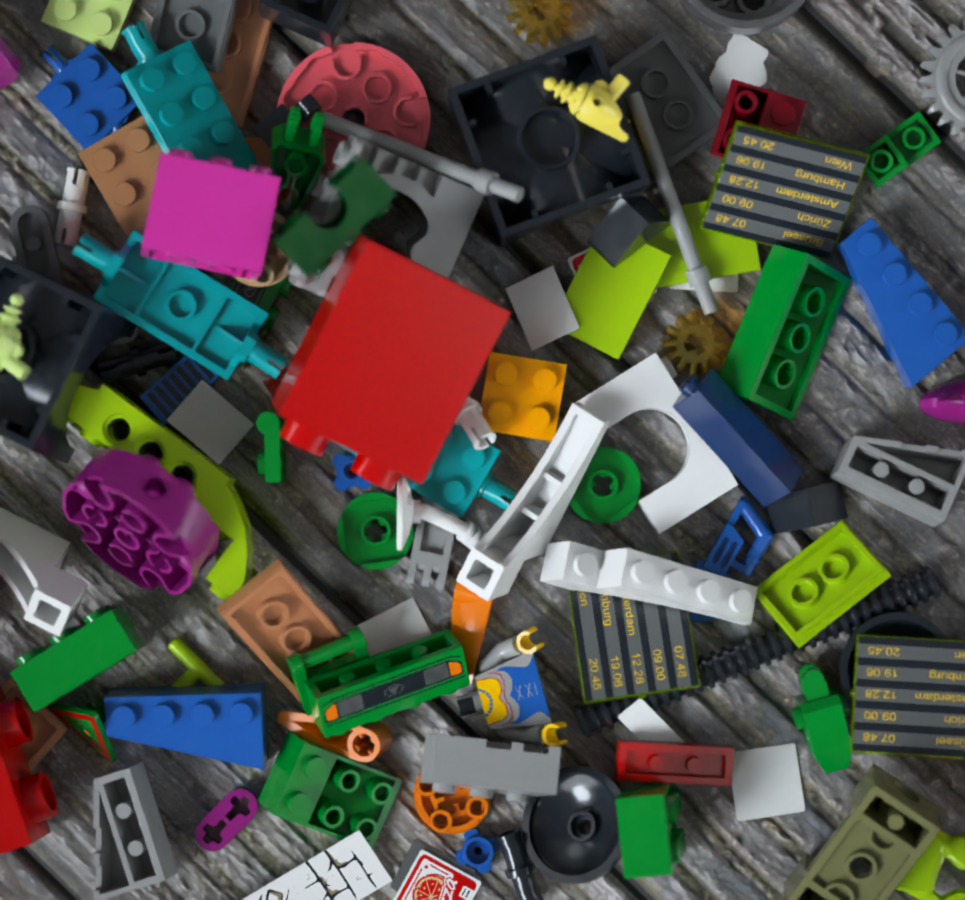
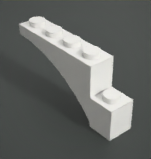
(537, 508)
(32, 569)
(647, 579)

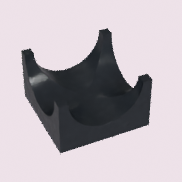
(540, 145)
(60, 342)

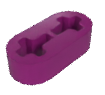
(233, 825)

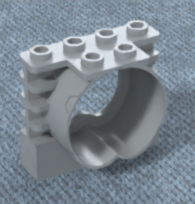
(444, 205)

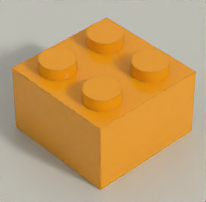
(523, 396)

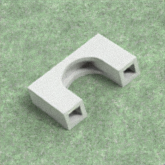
(703, 474)

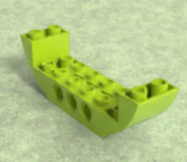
(101, 413)

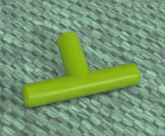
(196, 667)

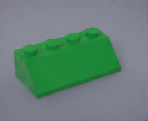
(784, 331)

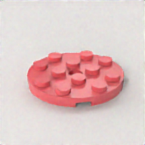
(363, 80)

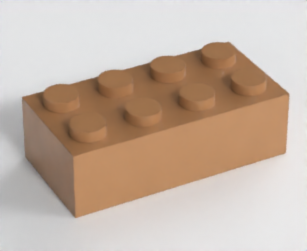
(125, 172)

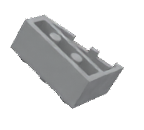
(902, 476)

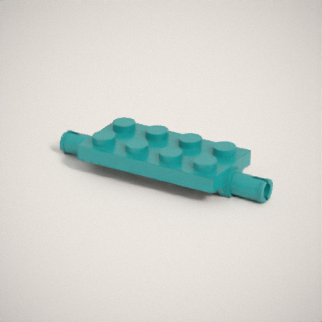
(182, 101)
(181, 307)
(462, 475)

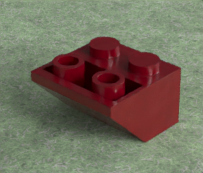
(757, 107)

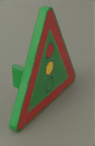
(88, 725)

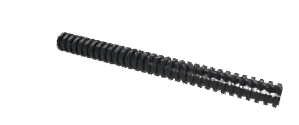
(771, 646)

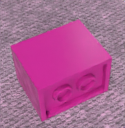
(210, 214)

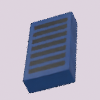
(175, 386)

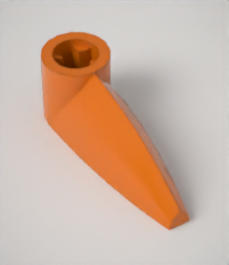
(469, 624)
(350, 744)

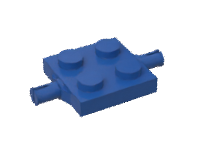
(87, 95)

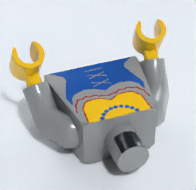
(512, 694)

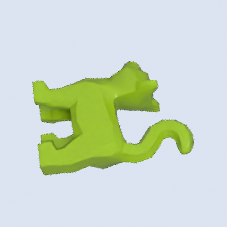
(922, 876)

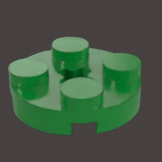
(624, 487)
(362, 548)

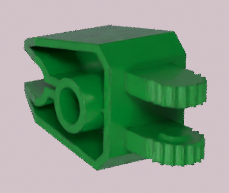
(298, 155)
(822, 717)

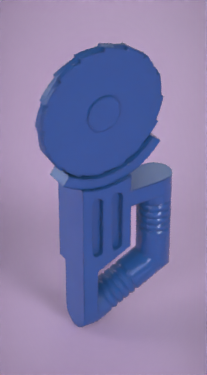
(729, 543)

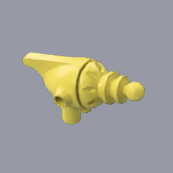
(594, 104)

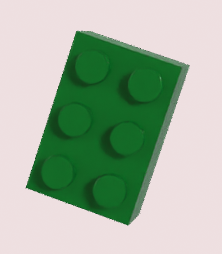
(76, 656)

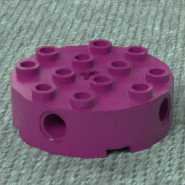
(141, 520)

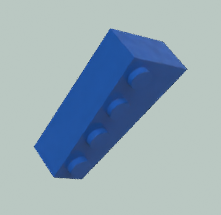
(904, 308)
(199, 720)

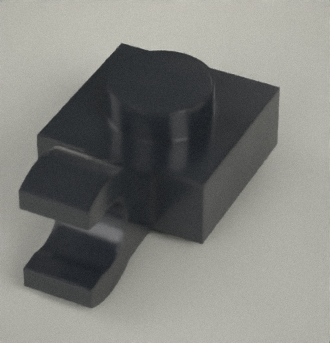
(308, 107)

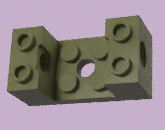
(885, 825)

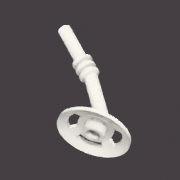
(412, 511)

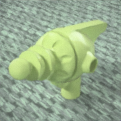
(10, 345)

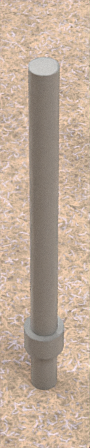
(482, 180)
(697, 275)

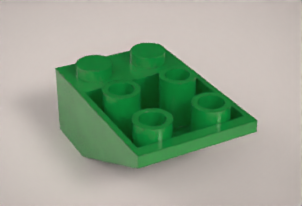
(328, 790)
(649, 830)

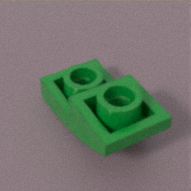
(900, 148)

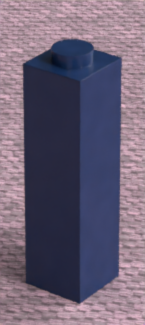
(737, 437)

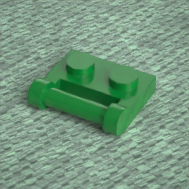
(273, 459)
(299, 663)

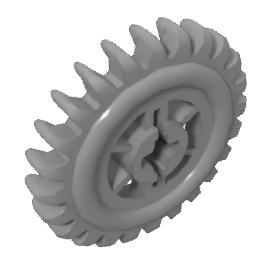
(943, 78)

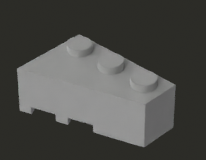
(489, 767)
(129, 834)

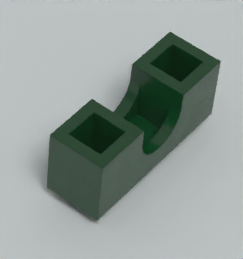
(361, 196)

